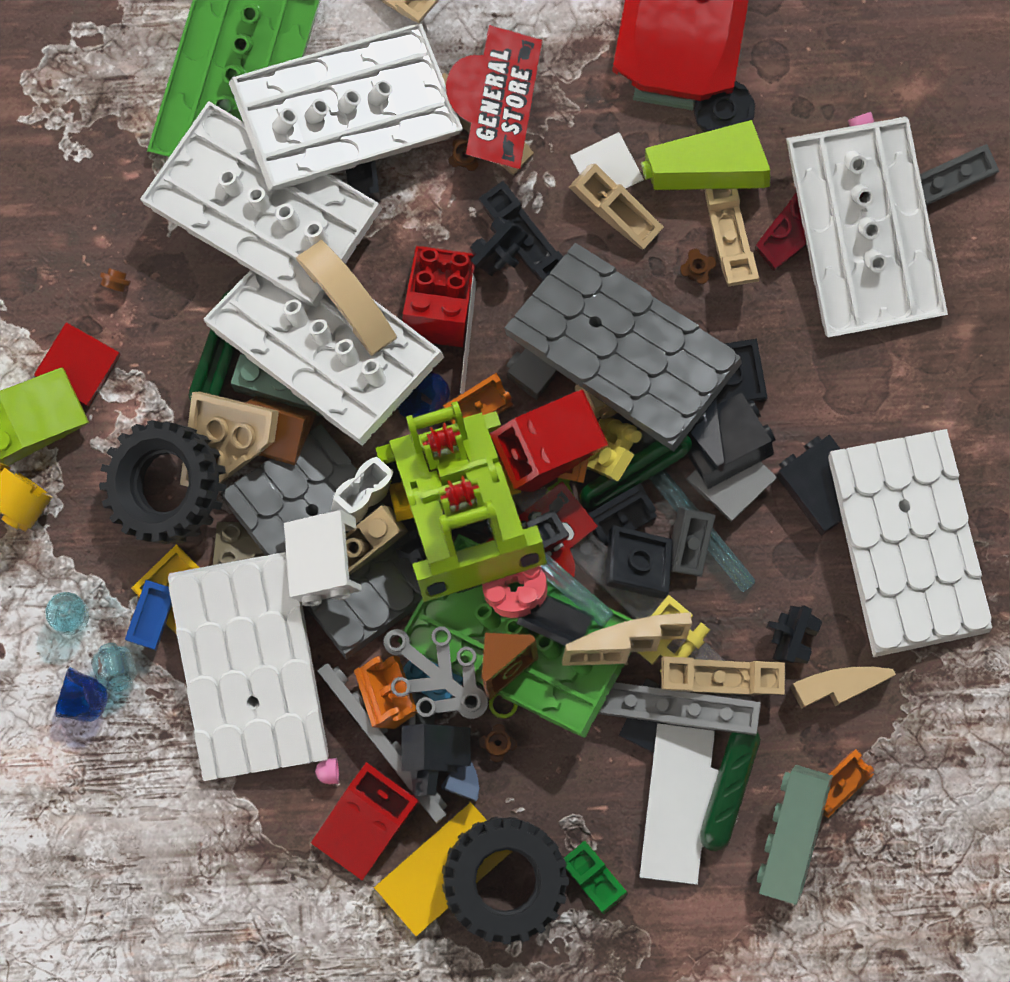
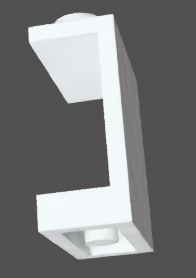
(319, 558)

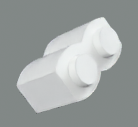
(364, 490)

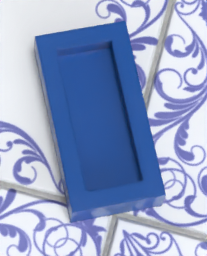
(150, 616)

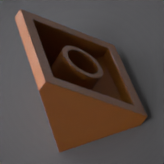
(291, 430)
(506, 659)

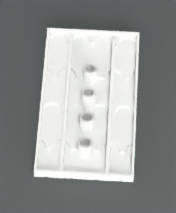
(345, 106)
(222, 198)
(871, 253)
(321, 356)
(910, 542)
(244, 642)

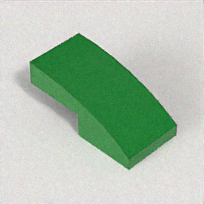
(594, 877)

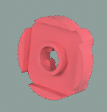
(517, 603)

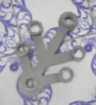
(440, 676)

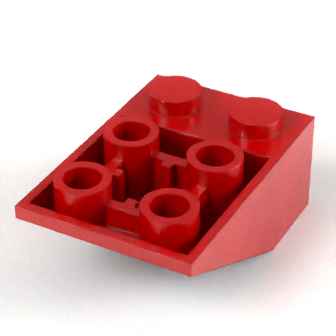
(439, 295)
(548, 441)
(364, 821)

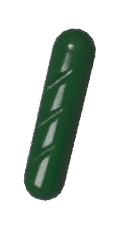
(212, 365)
(641, 468)
(729, 791)

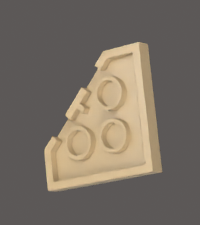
(234, 428)

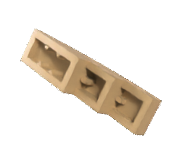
(616, 642)

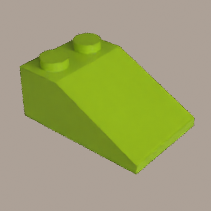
(37, 415)

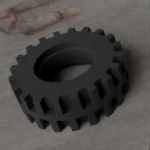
(127, 475)
(462, 869)

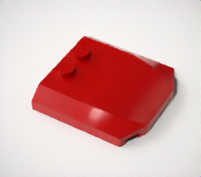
(681, 46)

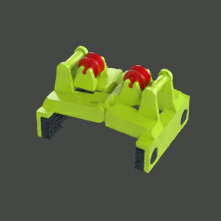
(469, 492)

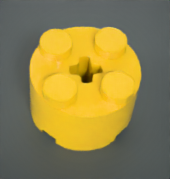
(20, 499)

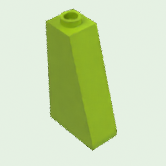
(709, 160)

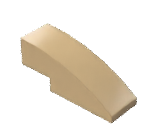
(616, 206)
(839, 684)

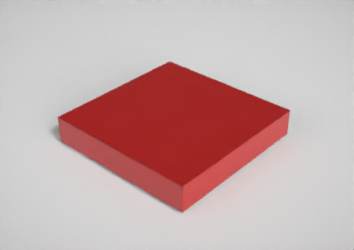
(83, 359)

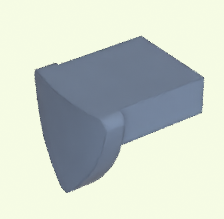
(463, 783)

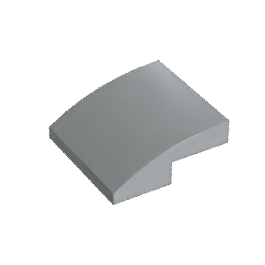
(736, 492)

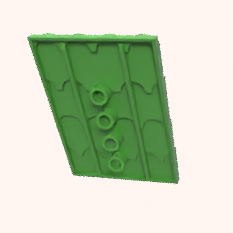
(212, 56)
(555, 692)

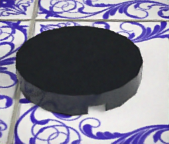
(725, 109)

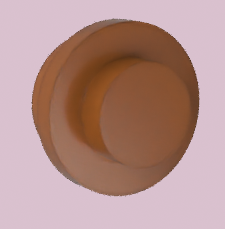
(114, 280)

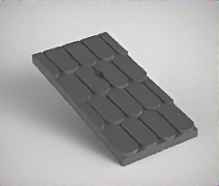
(624, 346)
(289, 493)

